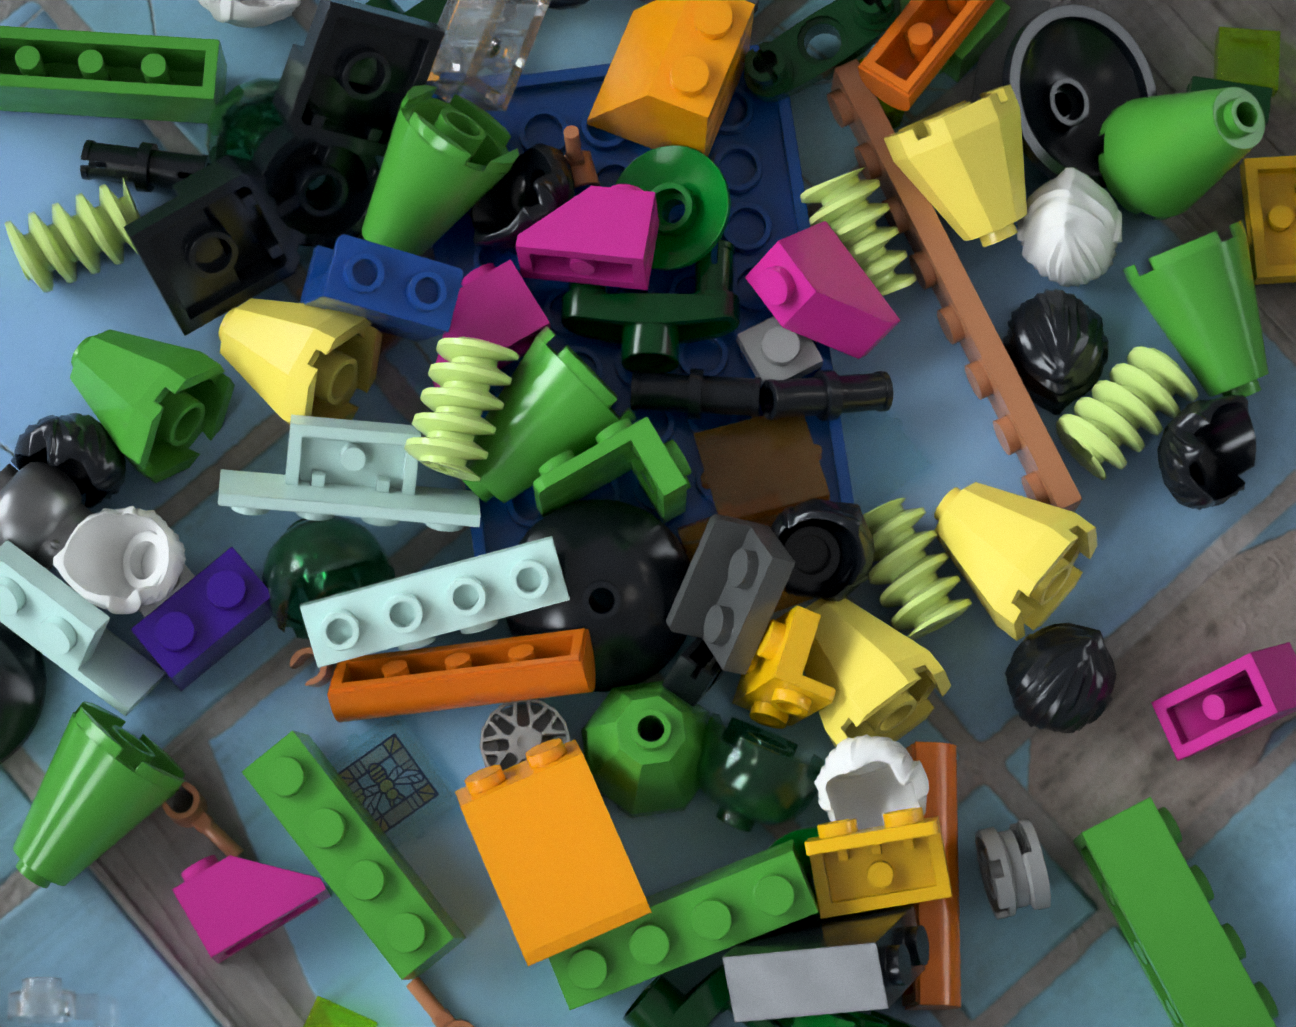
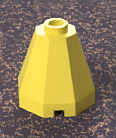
(969, 164)
(301, 356)
(1013, 552)
(876, 674)

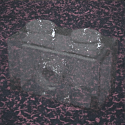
(485, 49)

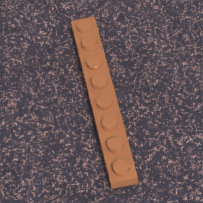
(962, 312)

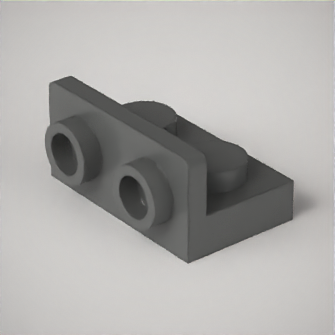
(732, 589)

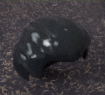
(527, 193)
(1056, 348)
(79, 449)
(1207, 451)
(828, 546)
(1061, 677)

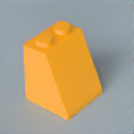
(675, 73)
(551, 850)

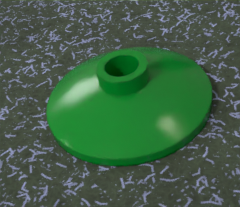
(685, 178)

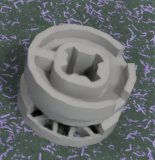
(519, 729)
(1013, 869)

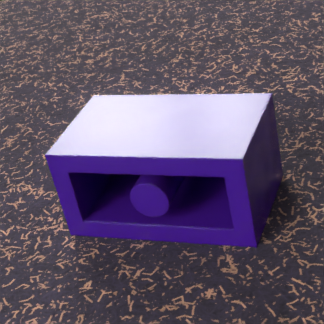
(205, 619)

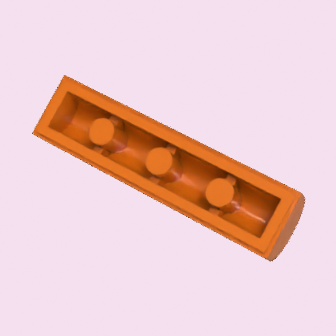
(918, 48)
(463, 675)
(940, 982)

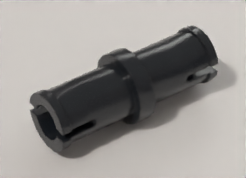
(141, 166)
(695, 393)
(826, 395)

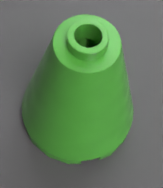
(1176, 147)
(434, 170)
(1208, 310)
(547, 410)
(92, 796)

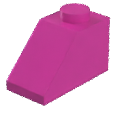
(594, 239)
(822, 292)
(497, 309)
(1229, 701)
(243, 901)

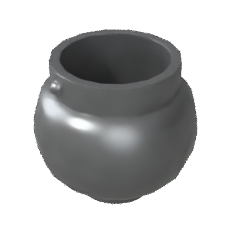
(39, 510)

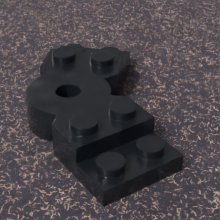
(244, 218)

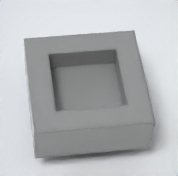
(778, 352)

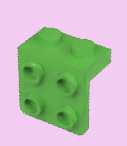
(620, 448)

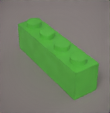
(110, 74)
(353, 855)
(1170, 923)
(690, 924)

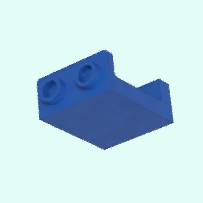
(385, 285)

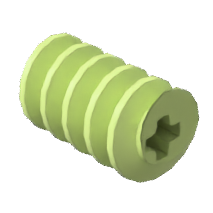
(854, 223)
(74, 237)
(459, 405)
(1122, 408)
(911, 571)

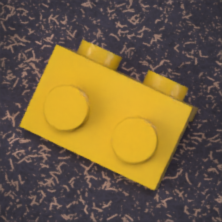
(1270, 217)
(775, 681)
(878, 864)

